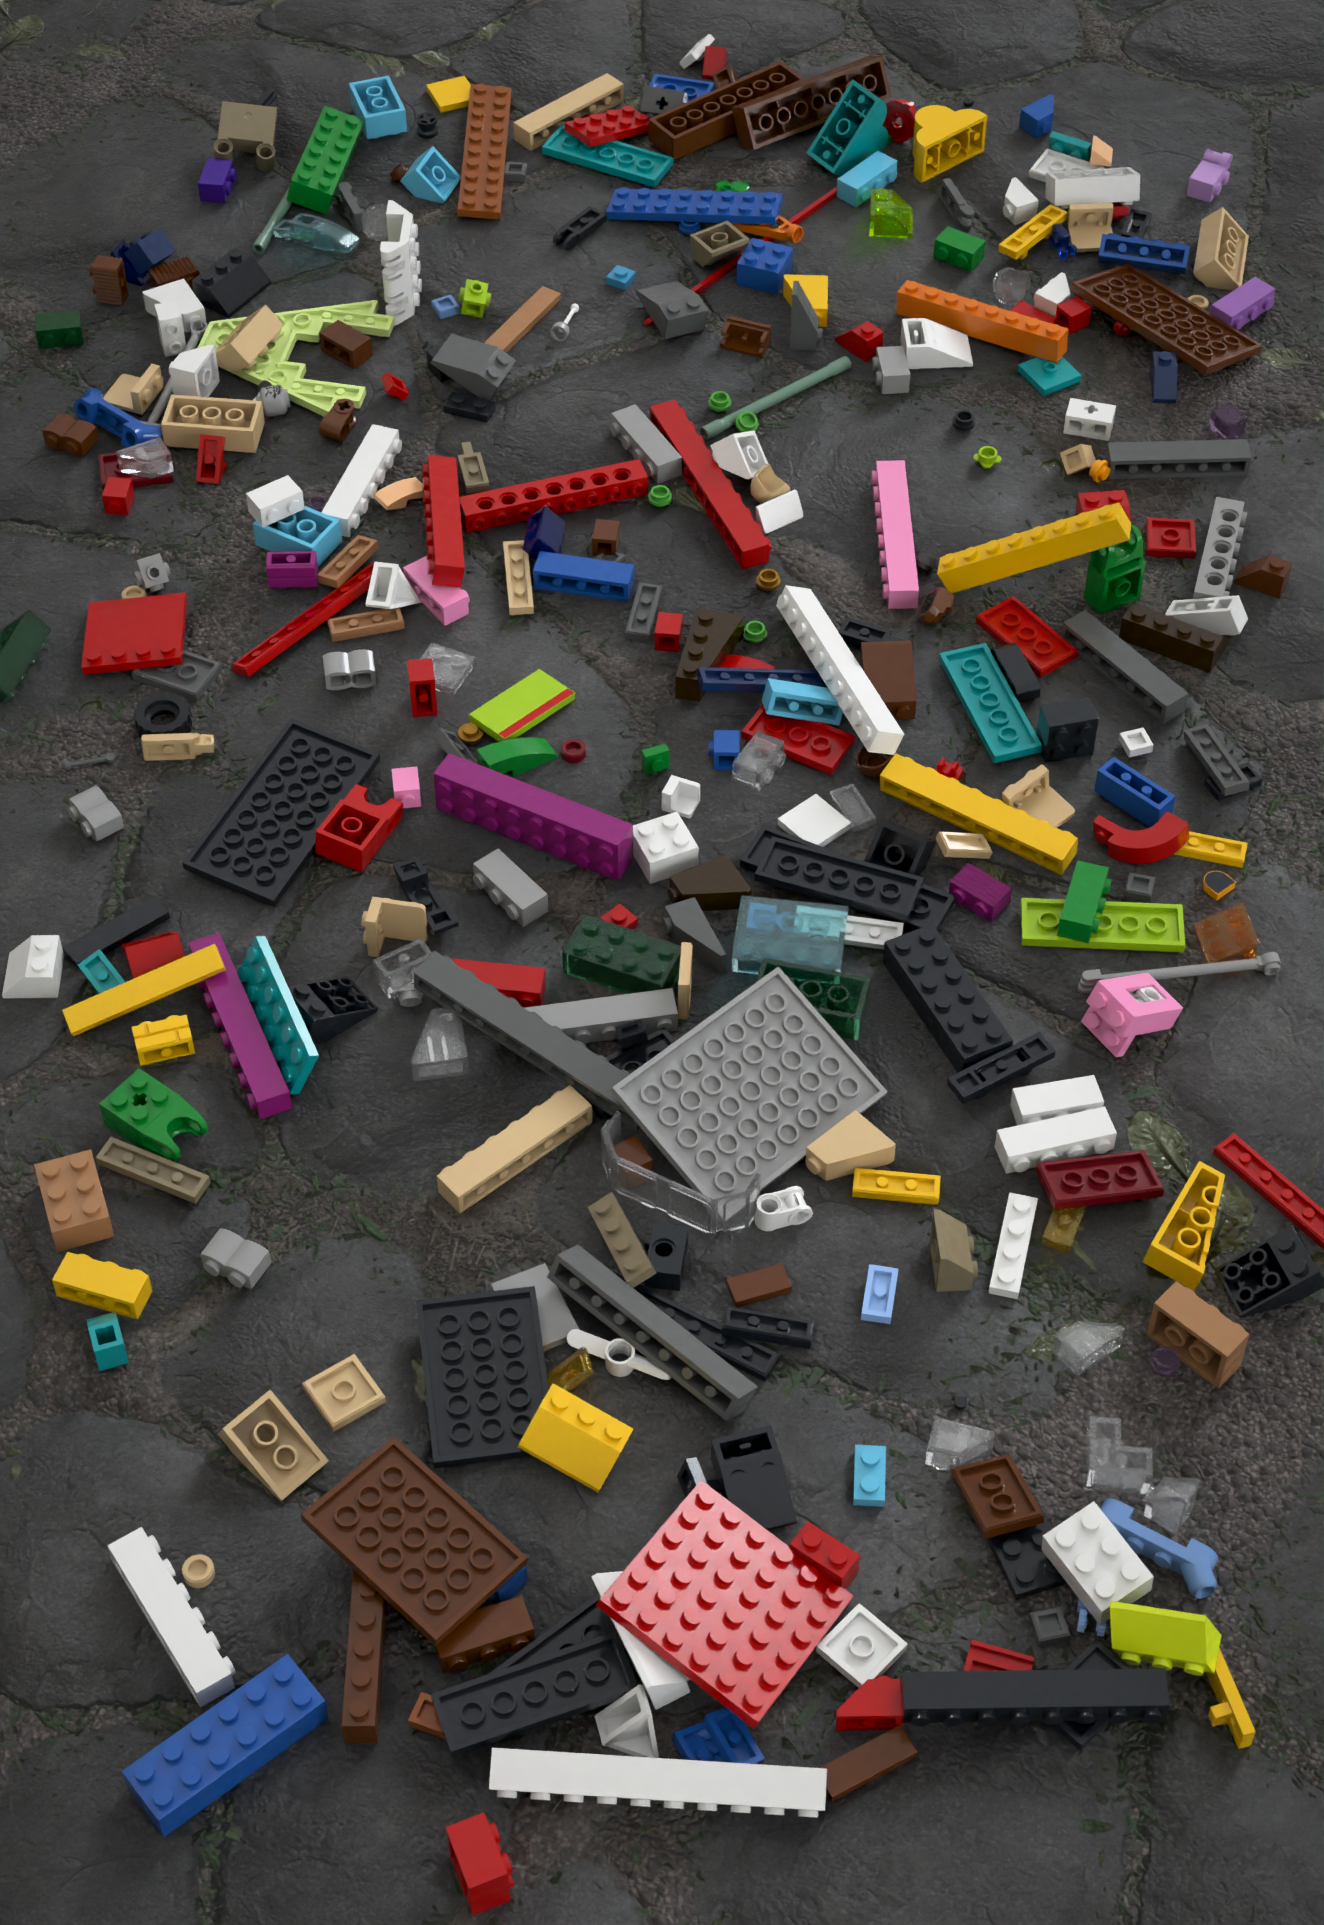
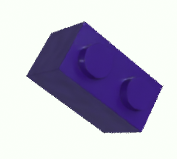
(217, 180)

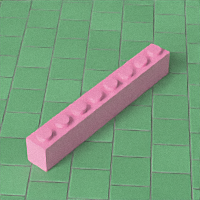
(896, 535)

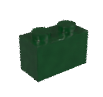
(59, 329)

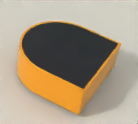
(1218, 884)

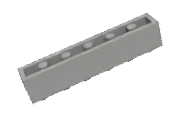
(598, 1017)

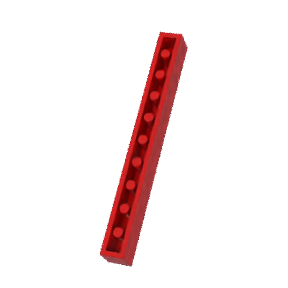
(712, 487)

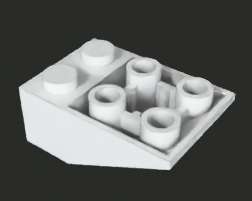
(934, 345)

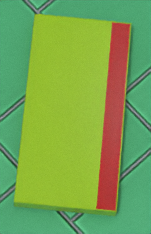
(522, 706)

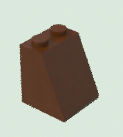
(892, 674)

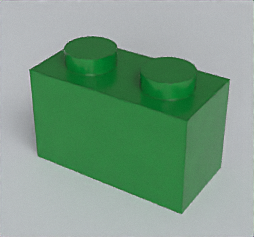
(959, 249)

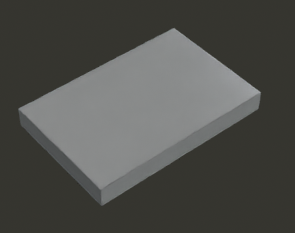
(553, 1311)

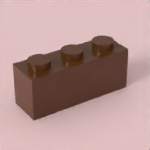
(486, 1635)

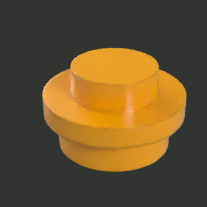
(1099, 470)

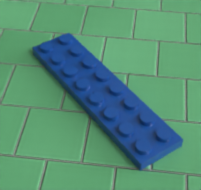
(695, 206)

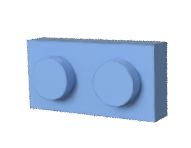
(879, 1294)

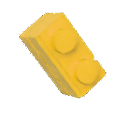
(163, 1039)

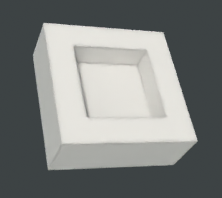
(1136, 742)

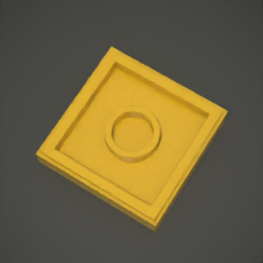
(450, 93)

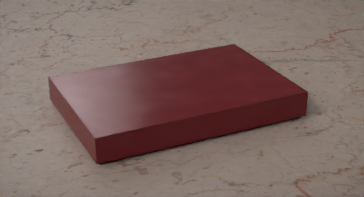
(110, 468)

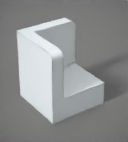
(680, 796)

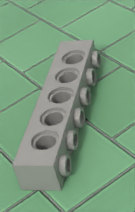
(1220, 549)

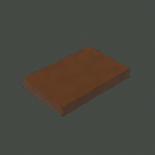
(997, 1496)

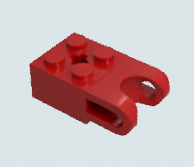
(357, 829)

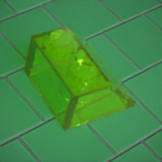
(889, 215)

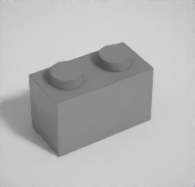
(891, 369)

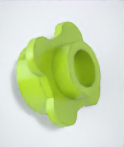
(987, 457)

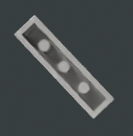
(646, 443)

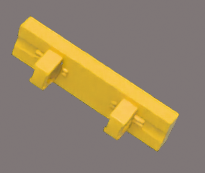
(1032, 232)
(1230, 1706)

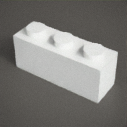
(1055, 1099)

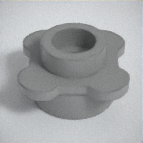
(408, 995)

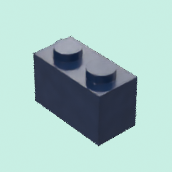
(149, 251)

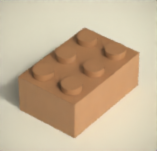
(74, 1200)
(1198, 1334)

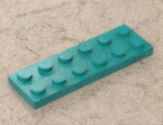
(611, 157)
(990, 703)
(278, 1014)

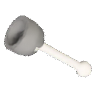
(560, 327)

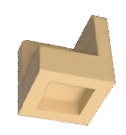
(1077, 458)

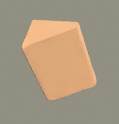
(1100, 153)

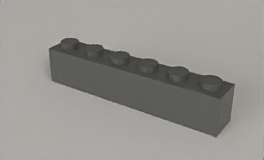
(1178, 459)
(1125, 667)

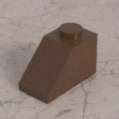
(1265, 575)

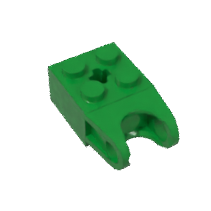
(1116, 574)
(150, 1115)

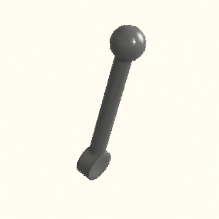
(109, 758)

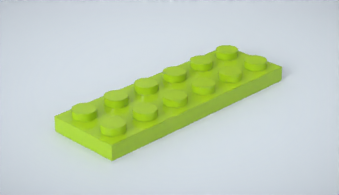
(1120, 927)

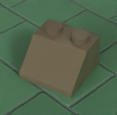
(717, 243)
(951, 1253)

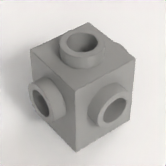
(155, 564)

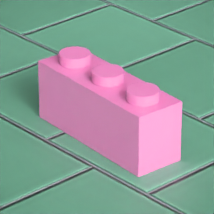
(443, 601)

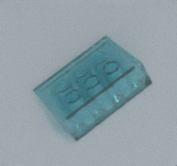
(788, 933)

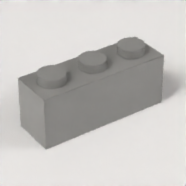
(510, 887)

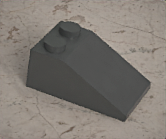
(674, 309)
(473, 364)

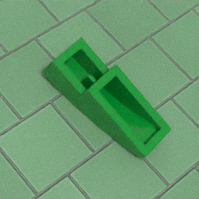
(515, 755)

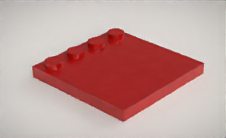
(134, 633)

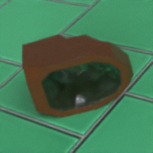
(936, 605)

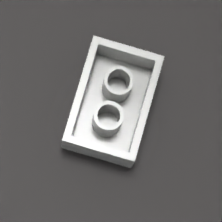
(1096, 1561)

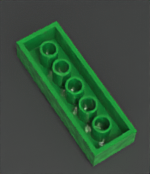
(325, 160)

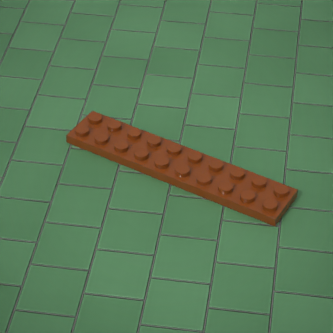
(484, 152)

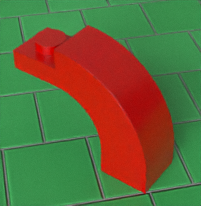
(1142, 845)

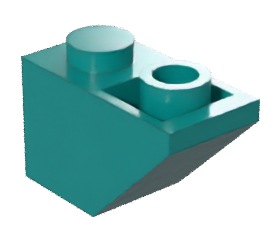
(107, 1341)

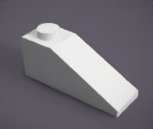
(1214, 614)

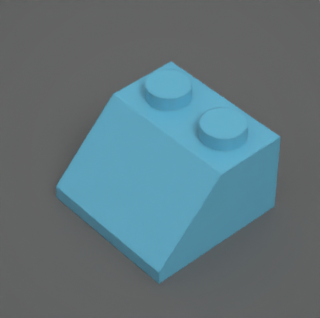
(431, 177)

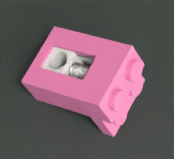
(1129, 1008)

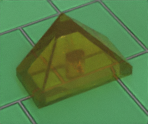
(571, 1371)

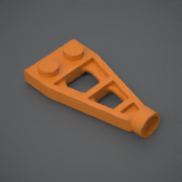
(785, 231)

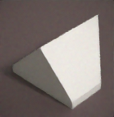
(389, 588)
(629, 1725)

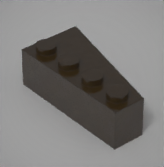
(707, 645)

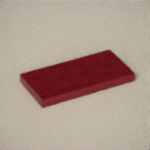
(1099, 1179)

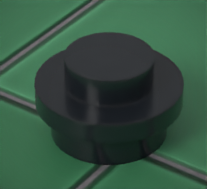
(964, 420)

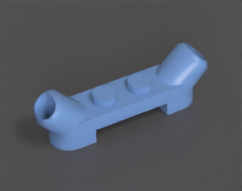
(1192, 1562)

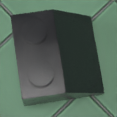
(900, 848)

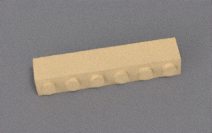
(590, 98)
(514, 1148)

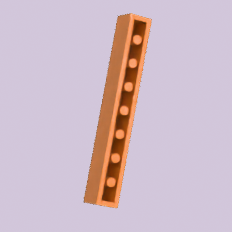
(983, 321)

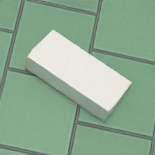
(779, 512)

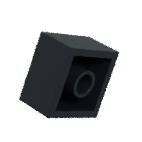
(1067, 729)

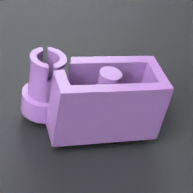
(1210, 176)

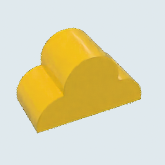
(946, 139)

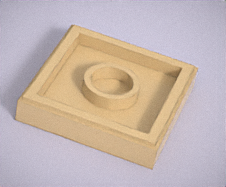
(685, 981)
(344, 1392)

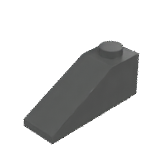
(804, 322)
(688, 924)

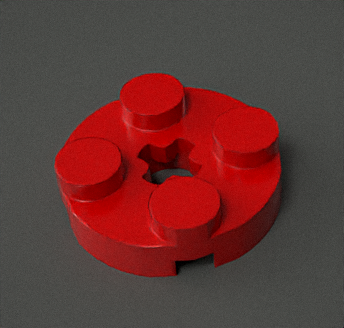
(906, 111)

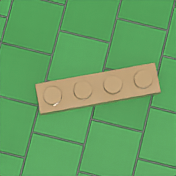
(518, 578)

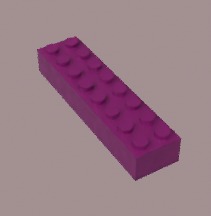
(534, 816)

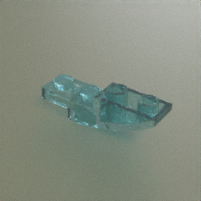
(320, 231)

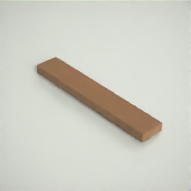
(524, 319)

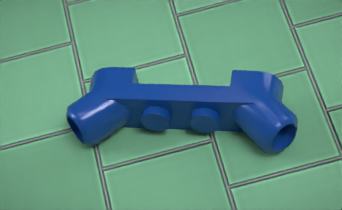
(97, 410)

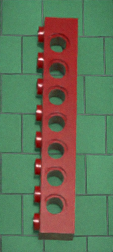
(558, 493)

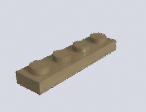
(153, 1170)
(621, 1240)

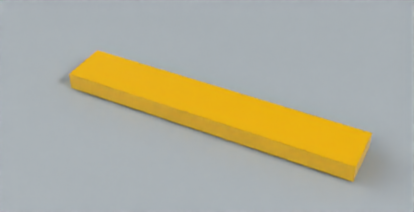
(144, 990)

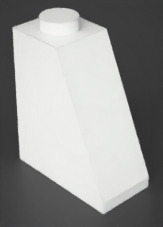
(179, 290)

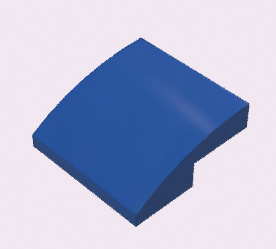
(718, 1739)

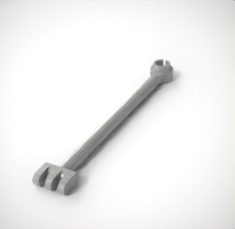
(196, 336)
(1267, 963)

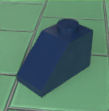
(1163, 377)

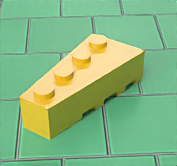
(1185, 1234)

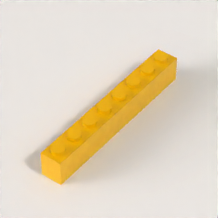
(1034, 548)
(979, 813)

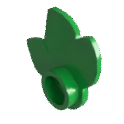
(736, 186)

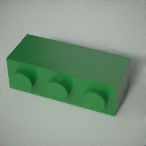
(1084, 902)

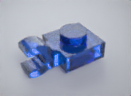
(1061, 241)

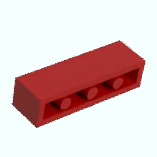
(519, 982)

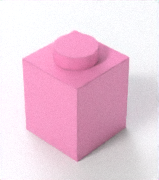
(406, 786)

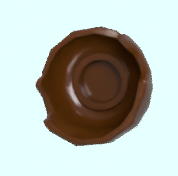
(871, 763)

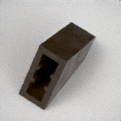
(713, 884)

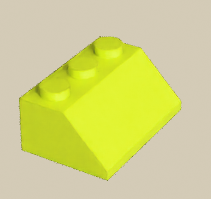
(1164, 1638)

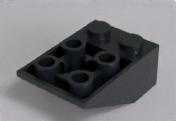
(331, 1006)
(1271, 1274)
(754, 1476)

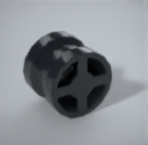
(427, 125)

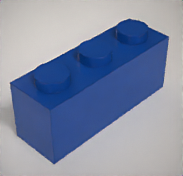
(1133, 792)

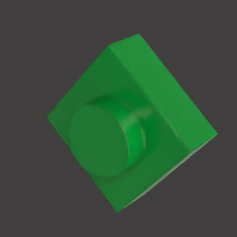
(655, 759)

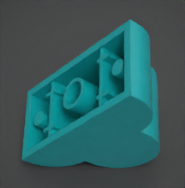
(851, 131)

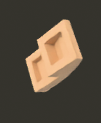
(398, 493)

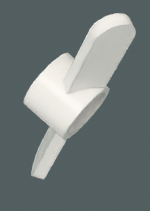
(606, 1349)

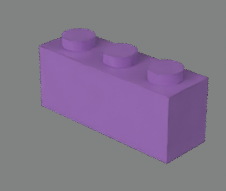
(1244, 303)

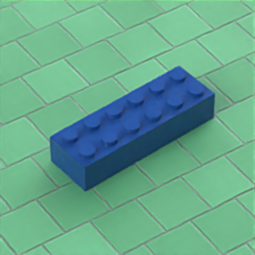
(225, 1745)

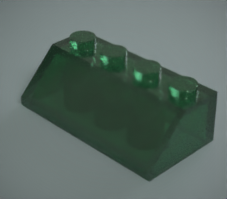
(18, 650)

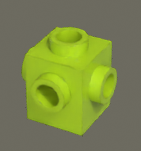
(474, 298)

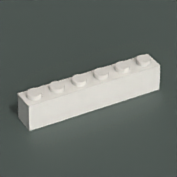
(363, 477)
(172, 1617)

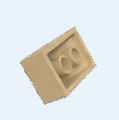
(273, 1446)

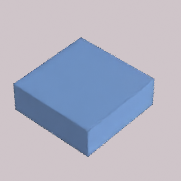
(445, 306)

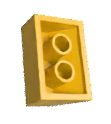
(575, 1438)

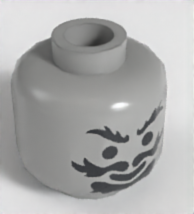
(274, 400)

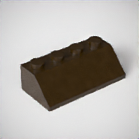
(1172, 638)

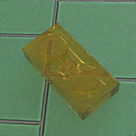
(1063, 1228)

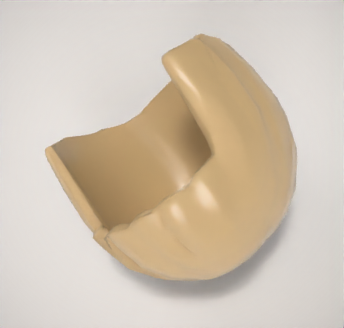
(767, 485)

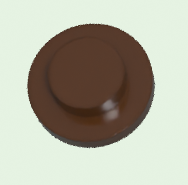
(398, 172)

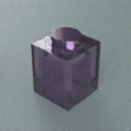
(1227, 422)

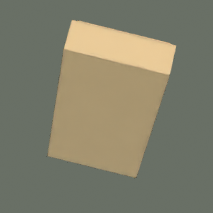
(963, 845)

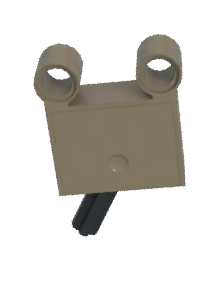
(248, 130)

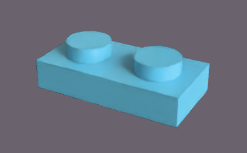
(869, 1475)

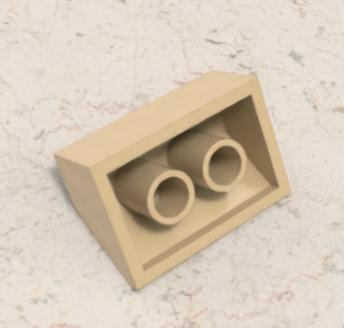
(248, 340)

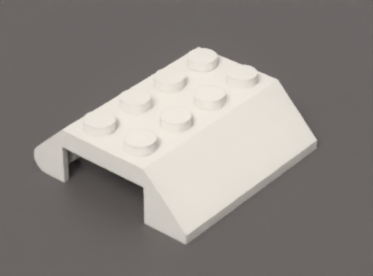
(402, 269)

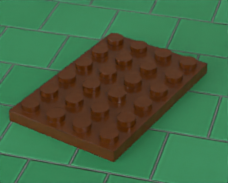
(414, 1540)

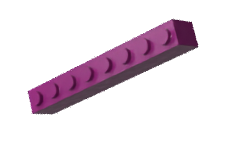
(243, 1035)

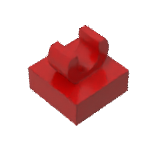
(949, 769)

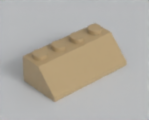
(1221, 252)

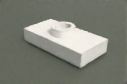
(697, 51)

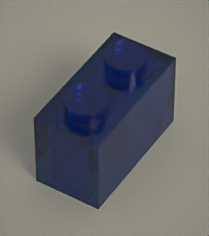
(544, 533)

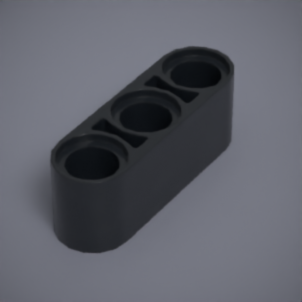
(1017, 671)

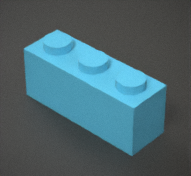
(870, 174)
(801, 702)

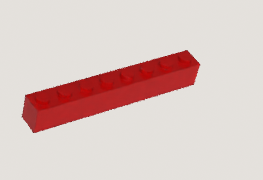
(443, 521)

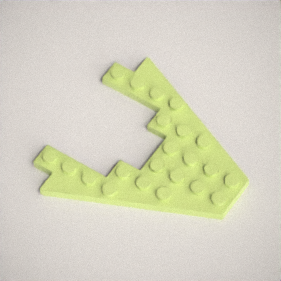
(305, 326)

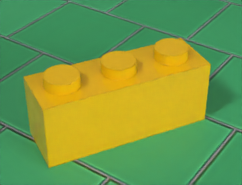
(102, 1285)

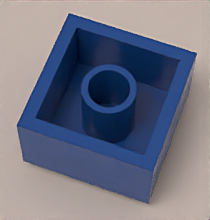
(764, 266)

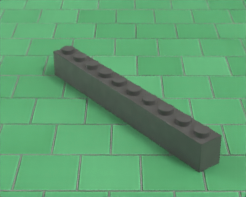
(522, 1032)

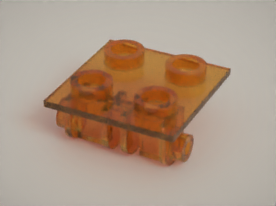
(1227, 934)

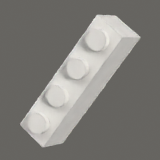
(1055, 1139)

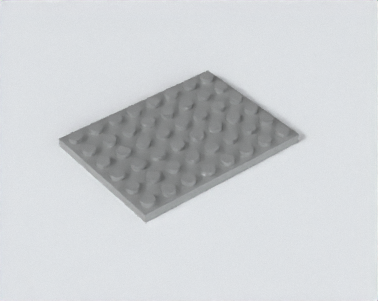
(748, 1089)

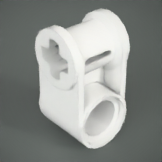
(783, 1209)

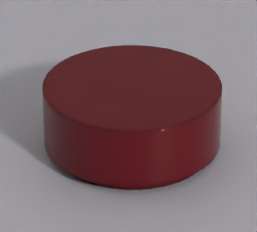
(573, 751)

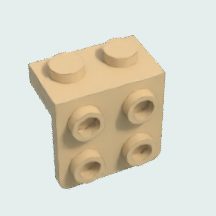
(1088, 223)
(136, 393)
(1038, 798)
(392, 920)

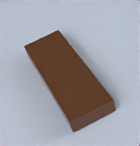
(868, 1762)

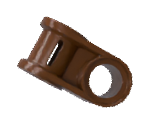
(338, 421)

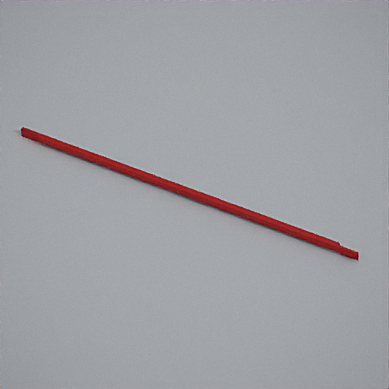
(733, 263)

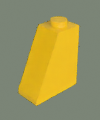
(815, 289)

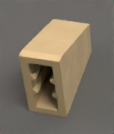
(849, 1146)

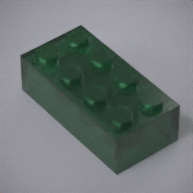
(620, 957)
(835, 995)

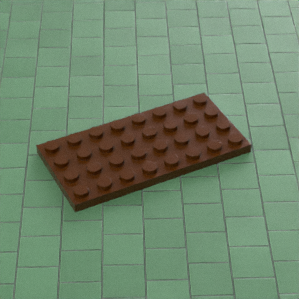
(1166, 318)

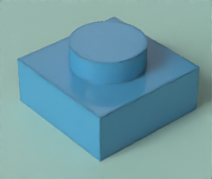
(621, 277)

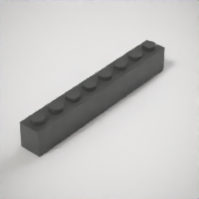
(652, 1332)

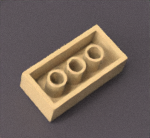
(234, 419)

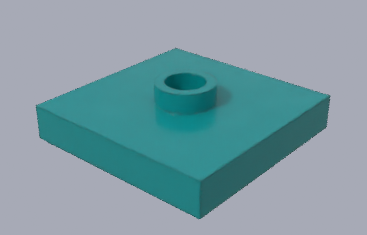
(1048, 375)

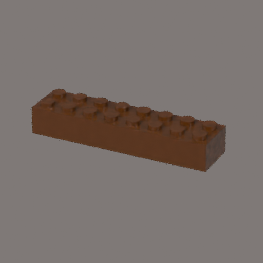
(805, 102)
(710, 115)

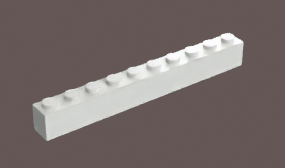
(840, 670)
(659, 1780)

